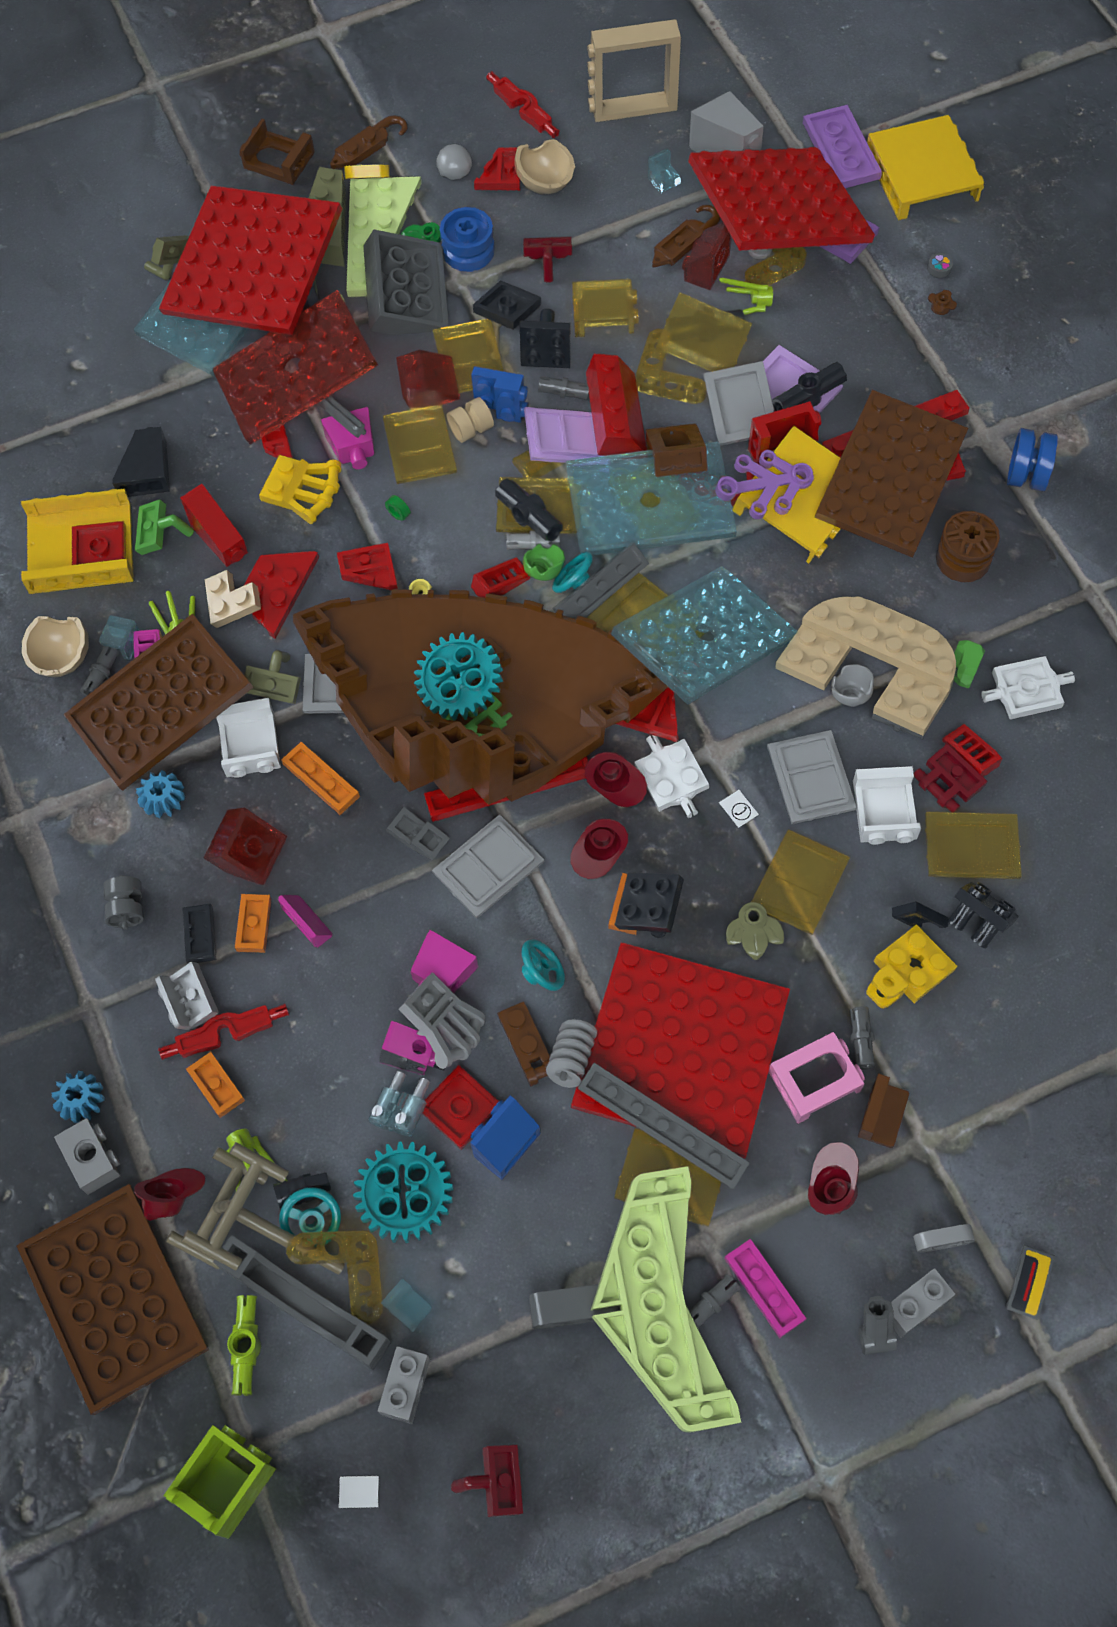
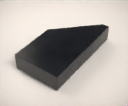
(917, 913)

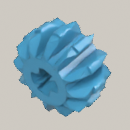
(149, 794)
(76, 1108)

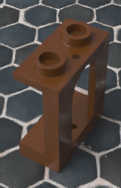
(298, 153)
(677, 451)

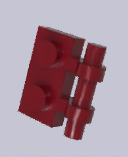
(956, 773)

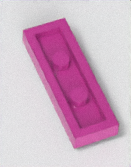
(765, 1288)

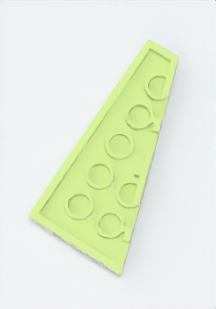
(378, 206)

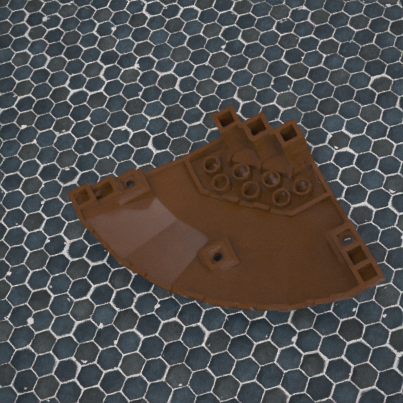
(558, 683)

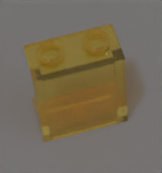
(604, 304)

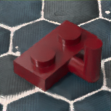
(547, 249)
(500, 1481)

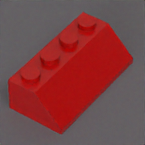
(614, 406)

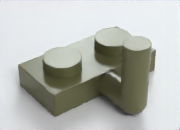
(166, 253)
(272, 683)

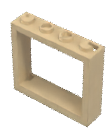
(629, 38)

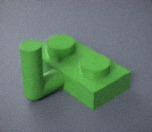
(152, 524)

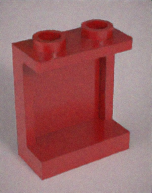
(770, 429)

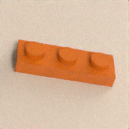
(320, 778)

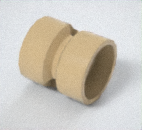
(469, 420)

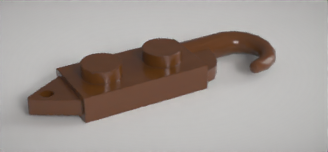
(365, 143)
(681, 240)

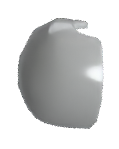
(453, 162)
(853, 685)

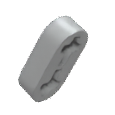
(944, 1238)

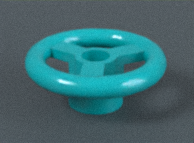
(573, 573)
(537, 969)
(328, 1203)

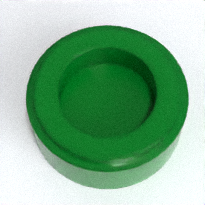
(397, 508)

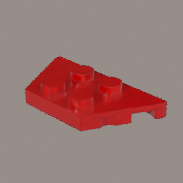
(279, 585)
(657, 718)

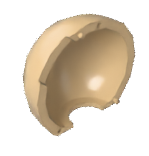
(544, 168)
(55, 645)

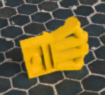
(286, 484)

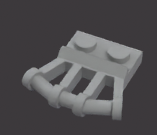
(426, 1012)

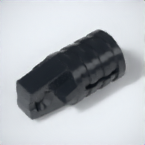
(287, 1188)

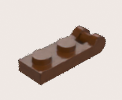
(525, 1041)

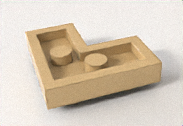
(228, 603)

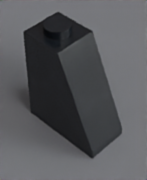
(144, 464)

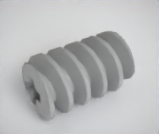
(571, 1053)

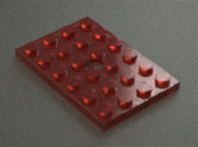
(330, 356)

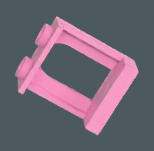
(801, 1106)

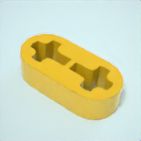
(366, 171)

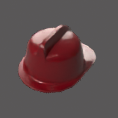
(616, 779)
(598, 848)
(834, 1179)
(166, 1193)

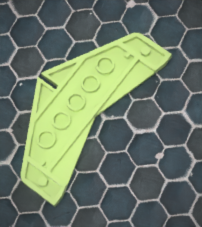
(654, 1323)

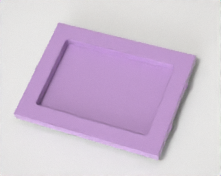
(784, 370)
(560, 435)

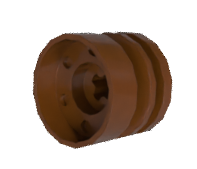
(967, 546)

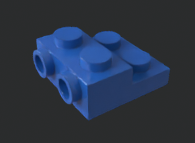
(501, 392)

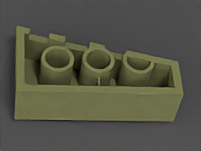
(330, 186)

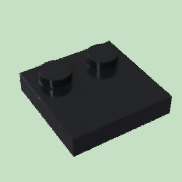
(506, 304)

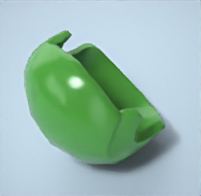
(544, 563)

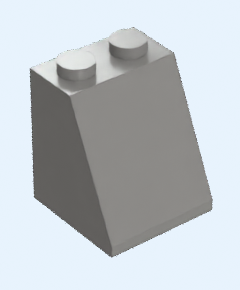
(724, 126)

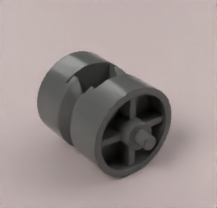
(123, 905)

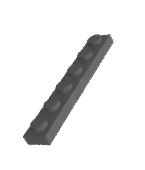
(663, 1126)

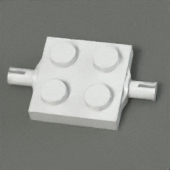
(1028, 687)
(672, 775)

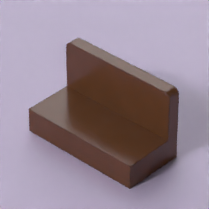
(883, 1113)

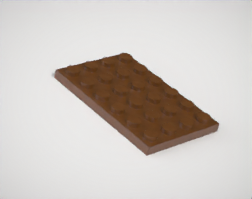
(891, 473)
(157, 701)
(112, 1299)

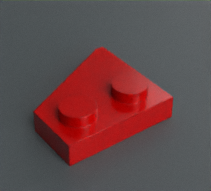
(499, 172)
(368, 566)

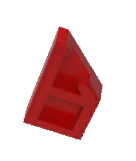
(277, 443)

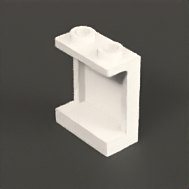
(248, 738)
(885, 805)

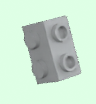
(187, 997)

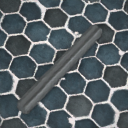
(343, 416)

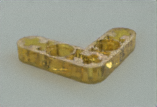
(782, 259)
(655, 373)
(347, 1254)

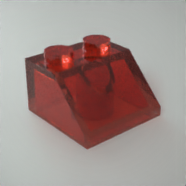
(707, 257)
(427, 379)
(245, 846)

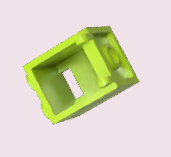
(214, 1487)

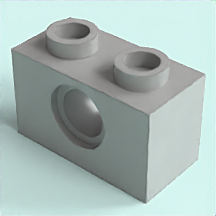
(76, 1143)
(920, 1302)
(404, 1385)

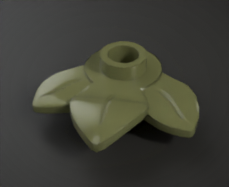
(756, 934)

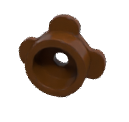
(942, 302)

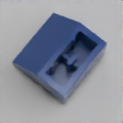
(504, 1137)

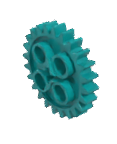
(449, 655)
(430, 1188)

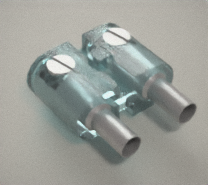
(397, 1110)

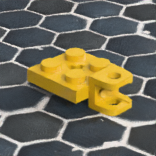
(899, 978)

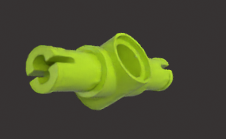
(244, 1362)

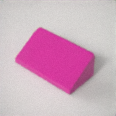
(305, 919)

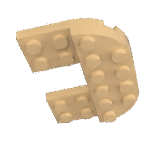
(917, 649)

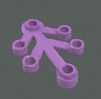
(766, 481)

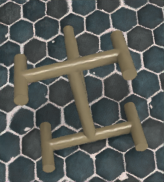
(259, 1170)

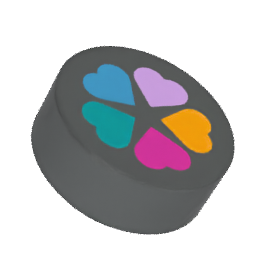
(940, 265)

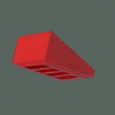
(483, 584)
(985, 751)

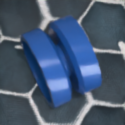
(467, 239)
(1037, 460)

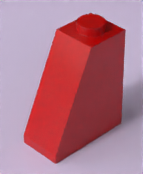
(213, 525)

